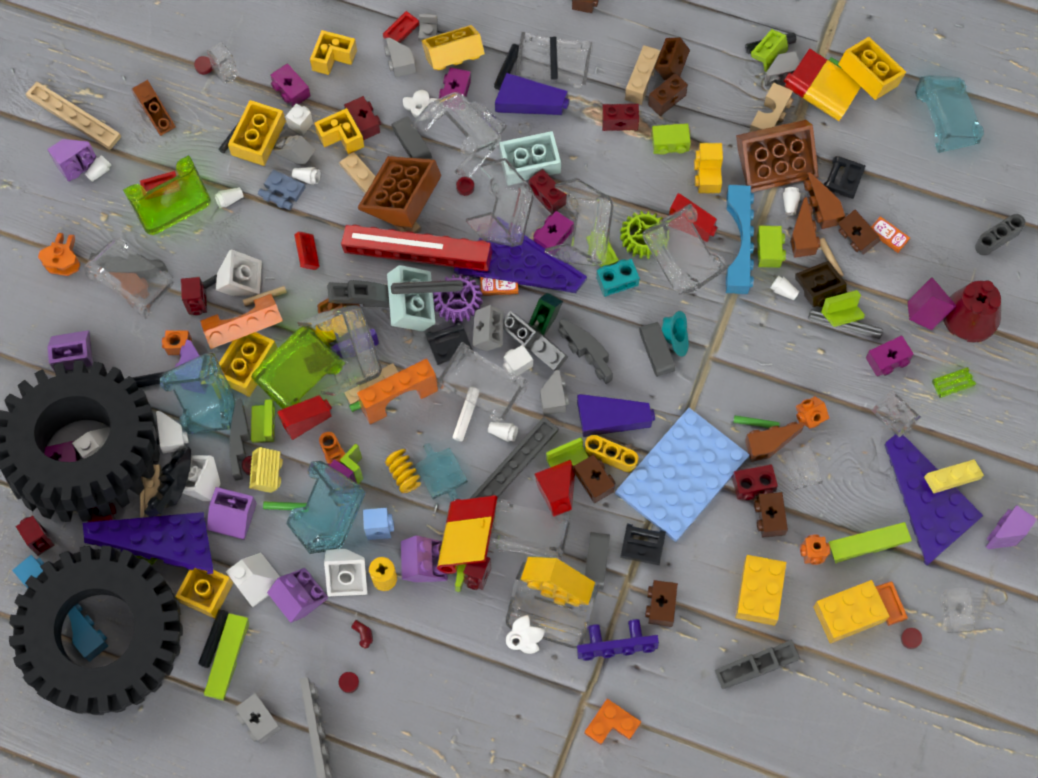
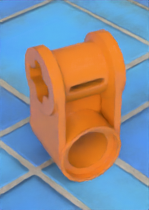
(331, 452)

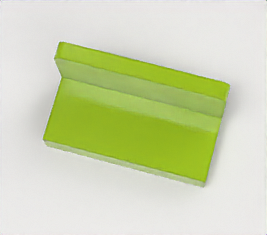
(770, 47)
(843, 308)
(263, 422)
(570, 451)
(350, 461)

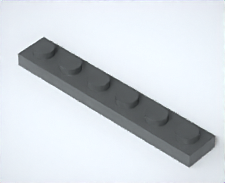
(517, 459)

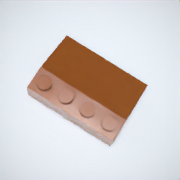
(777, 155)
(401, 190)

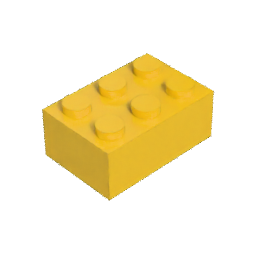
(453, 47)
(872, 68)
(257, 133)
(243, 358)
(557, 581)
(761, 590)
(851, 611)

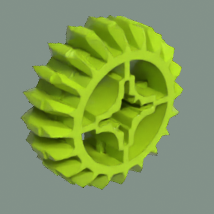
(635, 242)

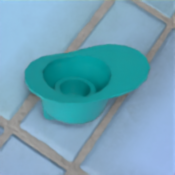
(675, 332)

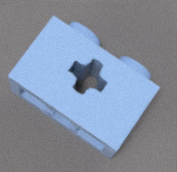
(378, 523)

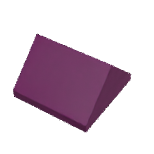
(929, 305)

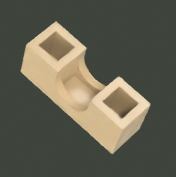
(641, 75)
(777, 100)

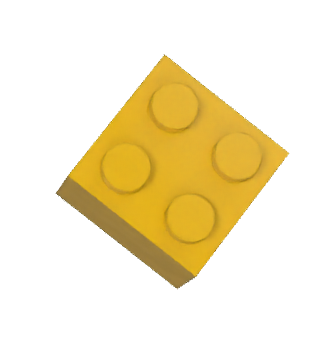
(204, 591)

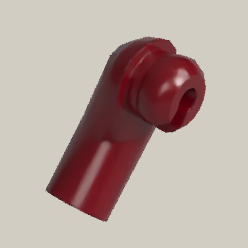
(365, 633)

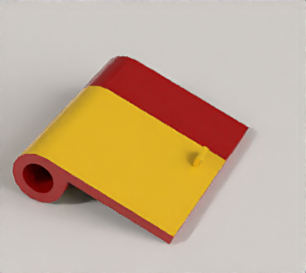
(823, 84)
(467, 533)

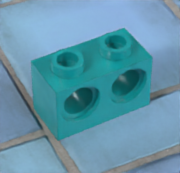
(620, 282)

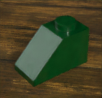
(545, 312)

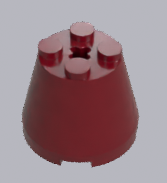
(976, 311)

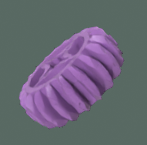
(459, 308)

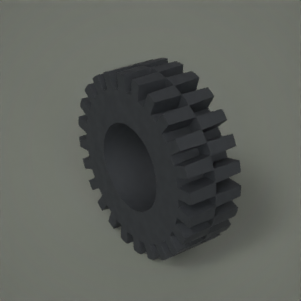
(86, 482)
(51, 598)

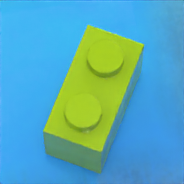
(670, 139)
(770, 246)

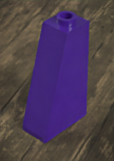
(530, 97)
(612, 415)

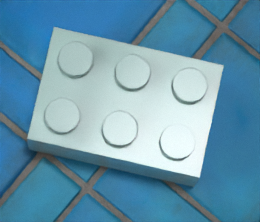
(532, 154)
(410, 310)

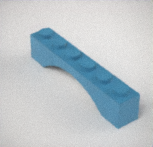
(739, 206)
(85, 637)

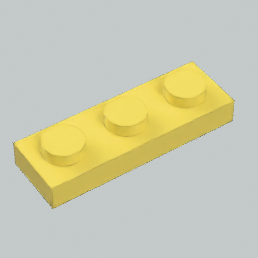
(953, 476)

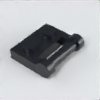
(850, 177)
(445, 350)
(642, 550)

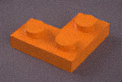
(611, 717)

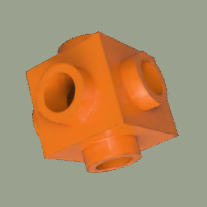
(812, 412)
(811, 554)

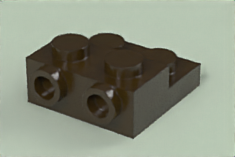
(821, 283)

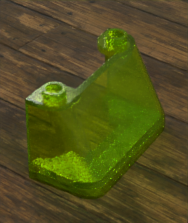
(169, 201)
(297, 367)

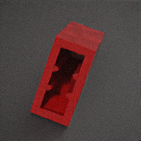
(705, 222)
(304, 416)
(557, 487)

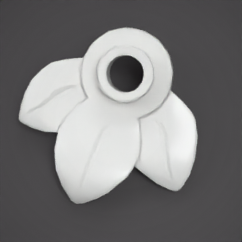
(418, 102)
(526, 634)

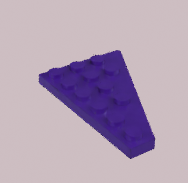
(529, 267)
(935, 517)
(172, 538)

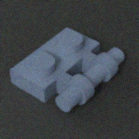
(282, 185)

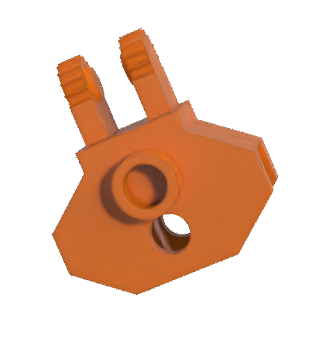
(60, 256)

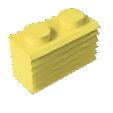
(265, 470)

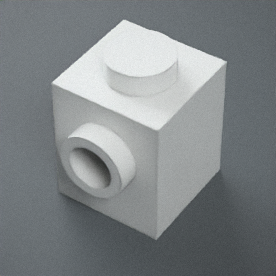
(299, 119)
(517, 361)

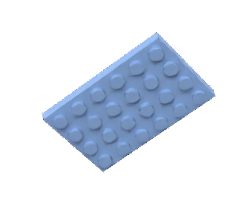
(682, 474)

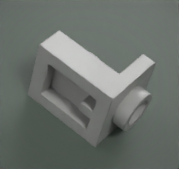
(428, 26)

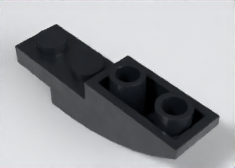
(173, 479)

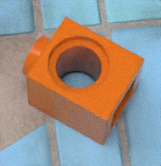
(172, 336)

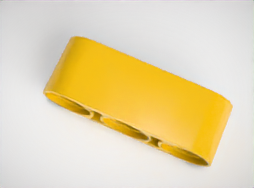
(618, 460)

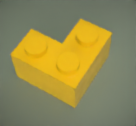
(332, 48)
(340, 127)
(708, 166)

